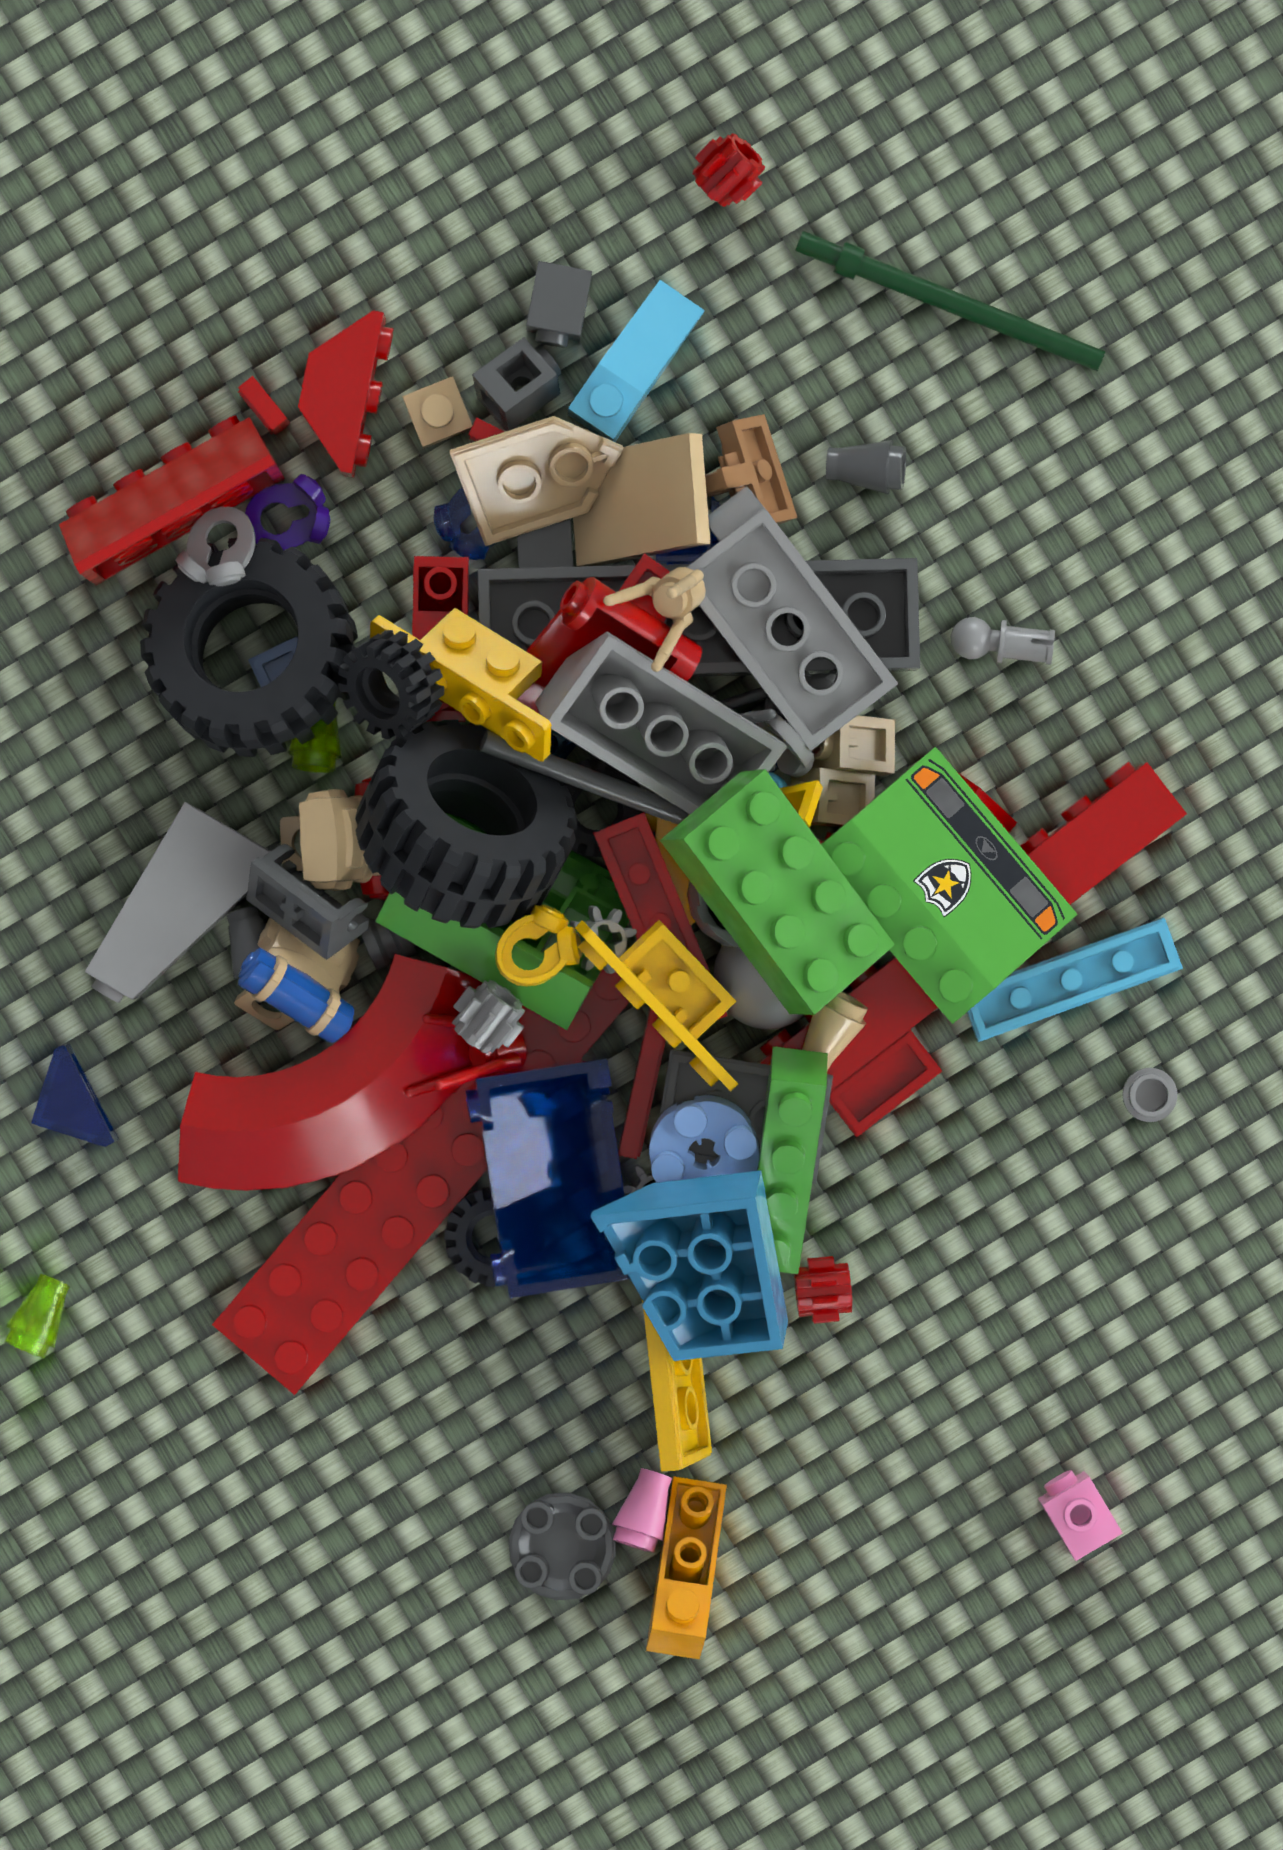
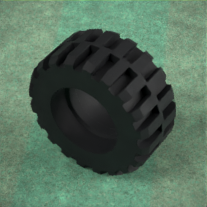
(285, 705)
(445, 864)

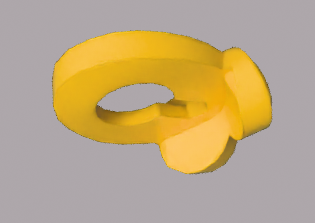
(539, 922)

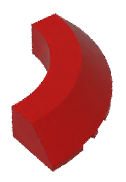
(336, 1105)

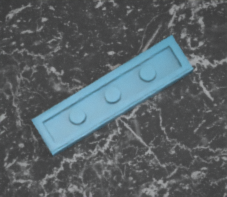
(1076, 978)

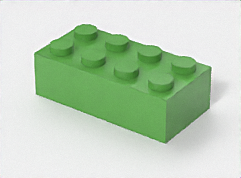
(777, 892)

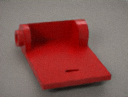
(586, 617)

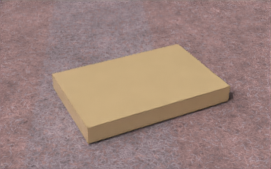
(647, 504)

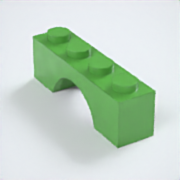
(790, 1145)

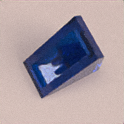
(70, 1103)

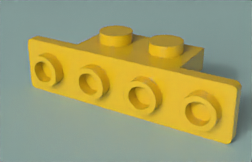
(484, 679)
(673, 985)

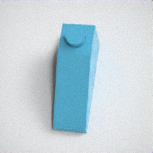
(635, 362)

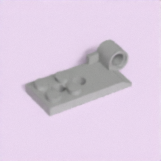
(762, 575)

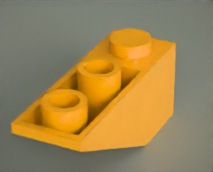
(686, 1568)

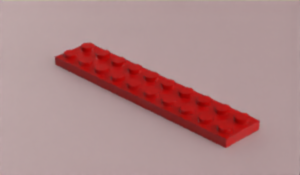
(382, 1216)

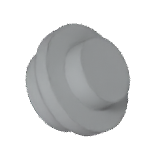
(1149, 1094)

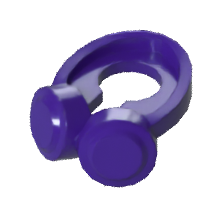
(299, 492)

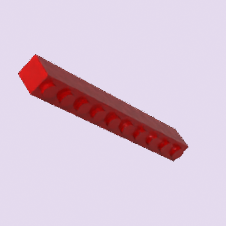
(1073, 858)

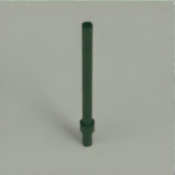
(851, 261)

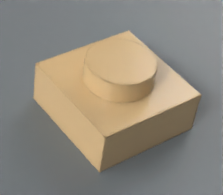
(437, 412)

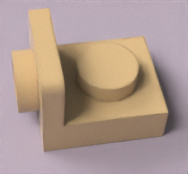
(859, 746)
(842, 794)

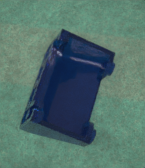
(548, 1169)

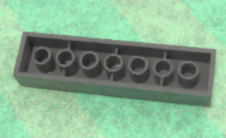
(873, 593)

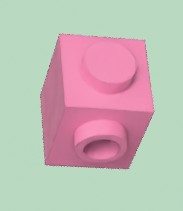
(1078, 1513)

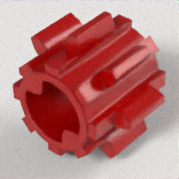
(728, 170)
(823, 1290)

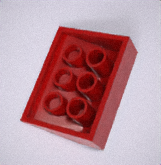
(166, 503)

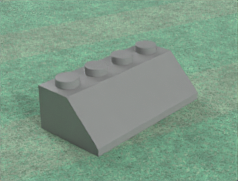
(652, 723)

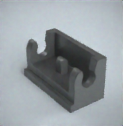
(300, 907)

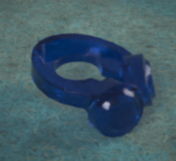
(447, 523)

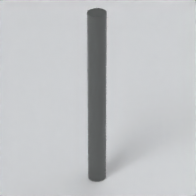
(586, 779)

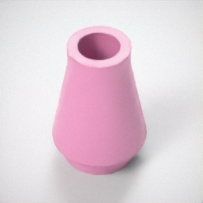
(643, 1514)

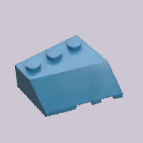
(702, 1263)

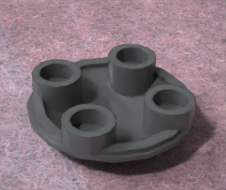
(562, 1546)

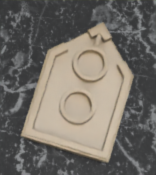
(533, 476)

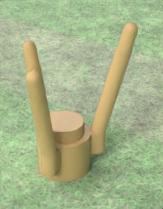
(672, 597)

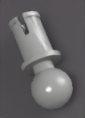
(974, 639)

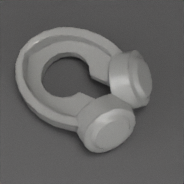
(233, 560)
(797, 757)

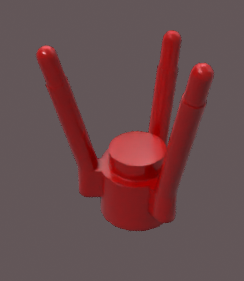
(483, 1064)

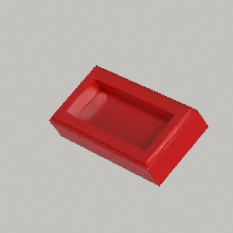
(883, 1083)

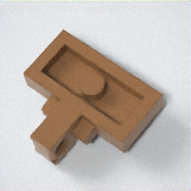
(751, 462)

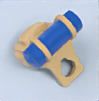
(297, 984)

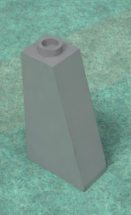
(179, 898)

